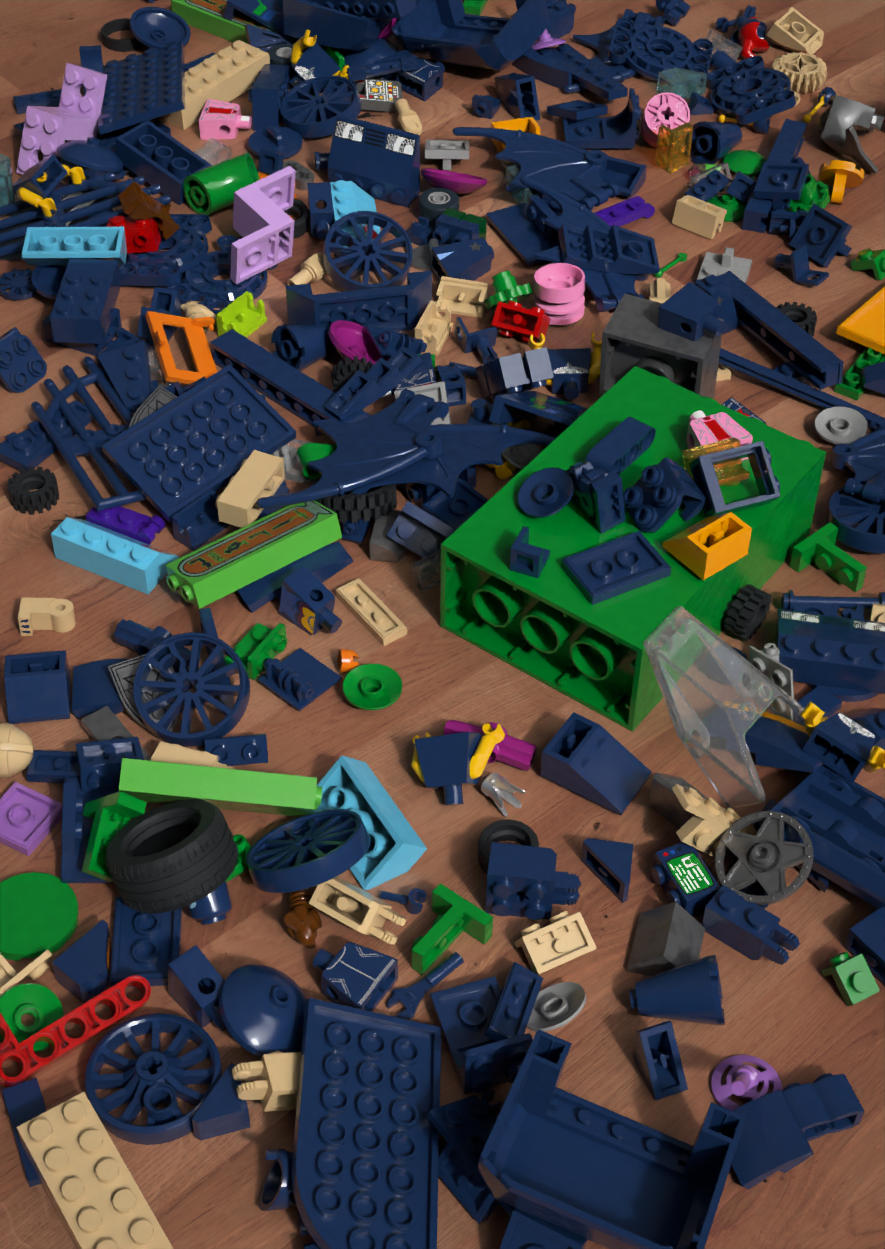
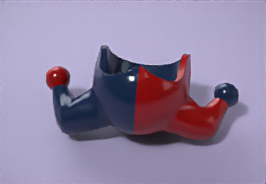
(751, 36)

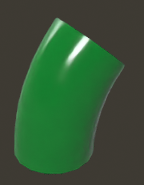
(215, 185)

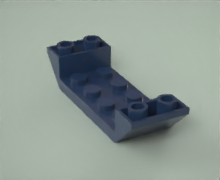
(385, 307)

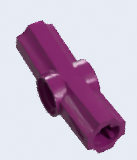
(509, 750)

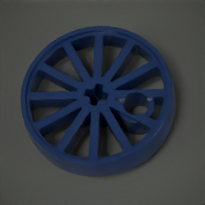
(317, 115)
(365, 253)
(858, 521)
(190, 677)
(307, 851)
(151, 1078)

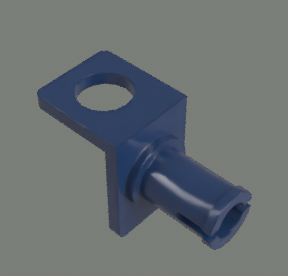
(799, 264)
(477, 341)

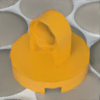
(840, 176)

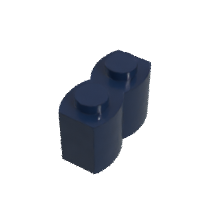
(825, 1105)

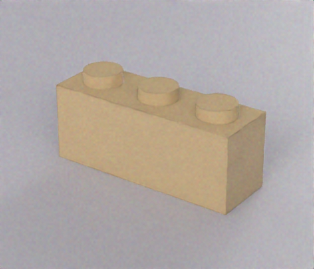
(257, 478)

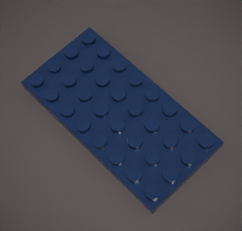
(143, 87)

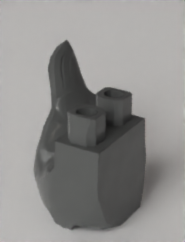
(840, 127)

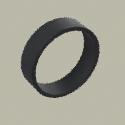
(119, 45)

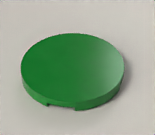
(35, 915)

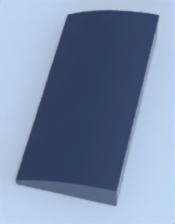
(626, 174)

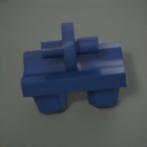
(673, 10)
(786, 222)

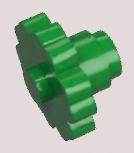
(812, 193)
(506, 289)

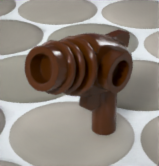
(302, 918)

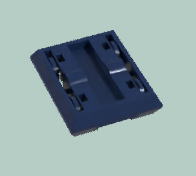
(844, 830)

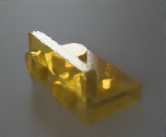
(674, 147)
(727, 473)

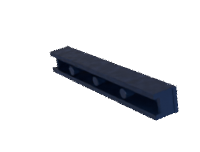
(785, 150)
(783, 335)

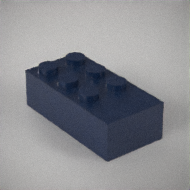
(158, 158)
(85, 301)

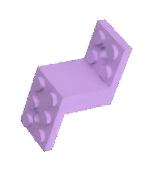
(73, 120)
(262, 224)

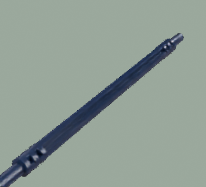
(794, 387)

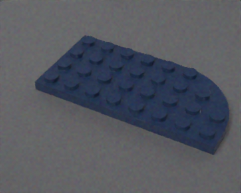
(363, 1131)

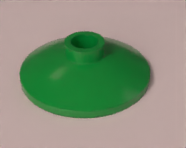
(734, 206)
(372, 686)
(33, 1001)

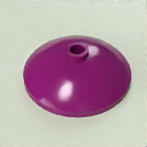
(455, 181)
(353, 340)

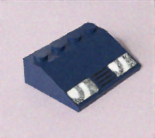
(376, 160)
(832, 650)

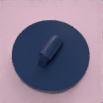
(275, 138)

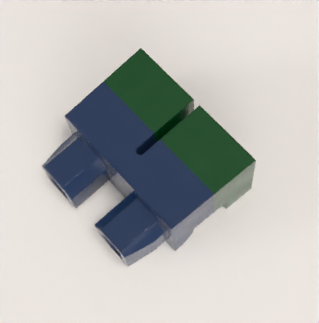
(456, 227)

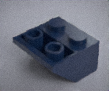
(37, 687)

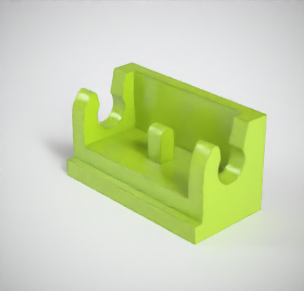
(241, 316)

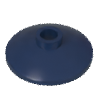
(545, 492)

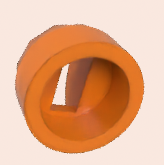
(345, 660)

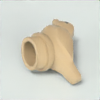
(195, 310)

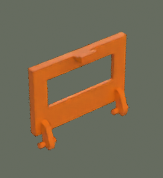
(196, 341)

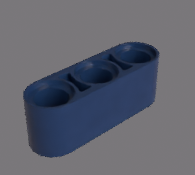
(621, 446)

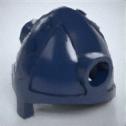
(277, 1186)

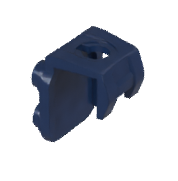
(19, 362)
(660, 494)

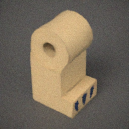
(45, 615)

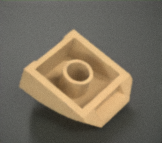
(796, 33)

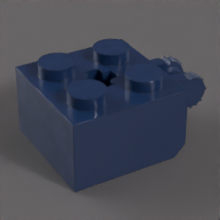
(561, 17)
(526, 883)

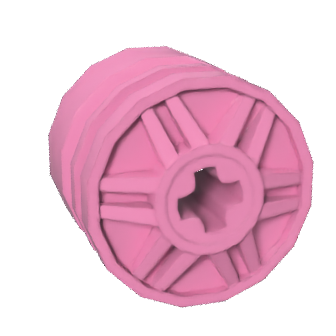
(653, 116)
(560, 292)

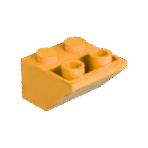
(711, 544)

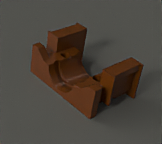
(141, 205)

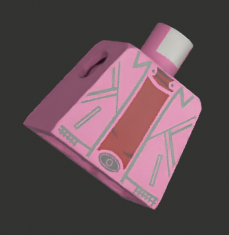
(222, 120)
(714, 428)

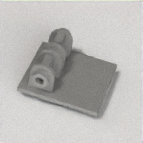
(768, 663)

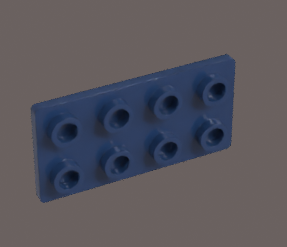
(526, 228)
(77, 830)
(466, 1129)

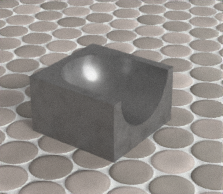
(635, 340)

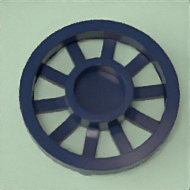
(19, 285)

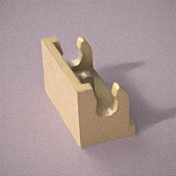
(698, 216)
(462, 296)
(434, 328)

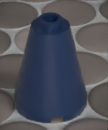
(713, 141)
(301, 344)
(682, 993)

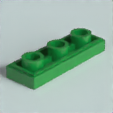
(852, 380)

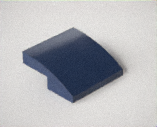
(95, 688)
(768, 1140)

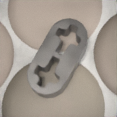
(302, 174)

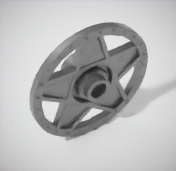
(764, 857)

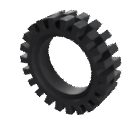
(362, 506)

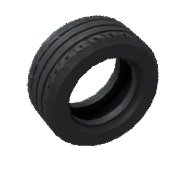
(171, 856)

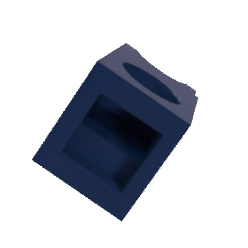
(454, 383)

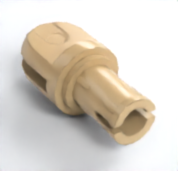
(408, 119)
(311, 271)

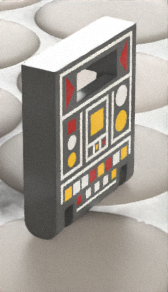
(379, 94)

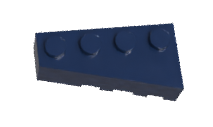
(267, 95)

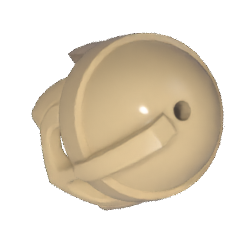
(15, 750)

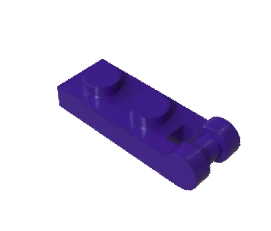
(626, 211)
(128, 523)

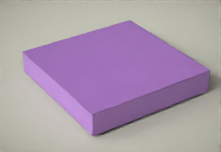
(27, 818)

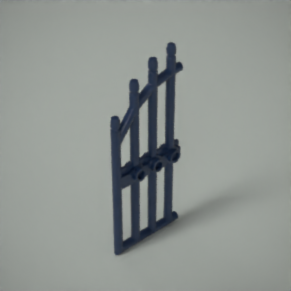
(59, 218)
(87, 441)

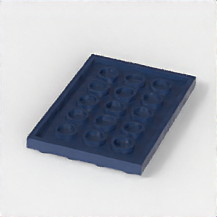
(197, 441)

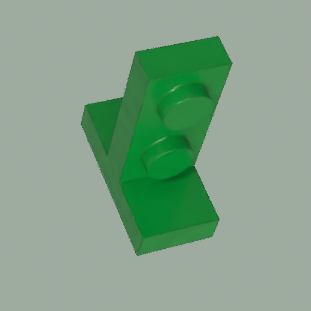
(821, 551)
(109, 817)
(454, 917)

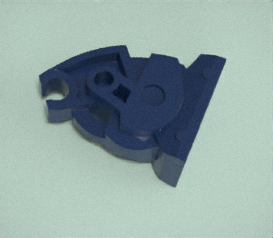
(598, 494)

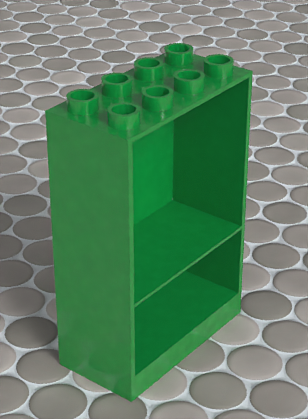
(599, 648)

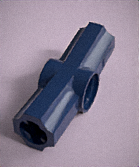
(144, 639)

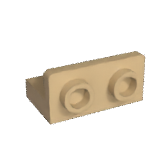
(556, 943)

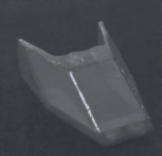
(714, 702)

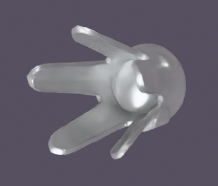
(498, 786)

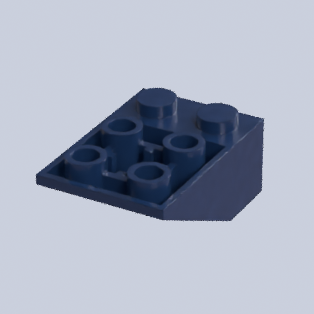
(593, 764)

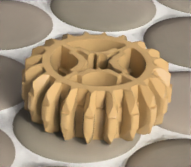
(803, 70)

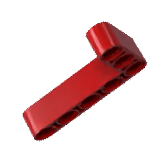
(55, 1034)

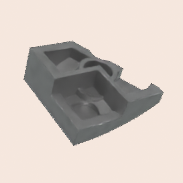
(382, 547)

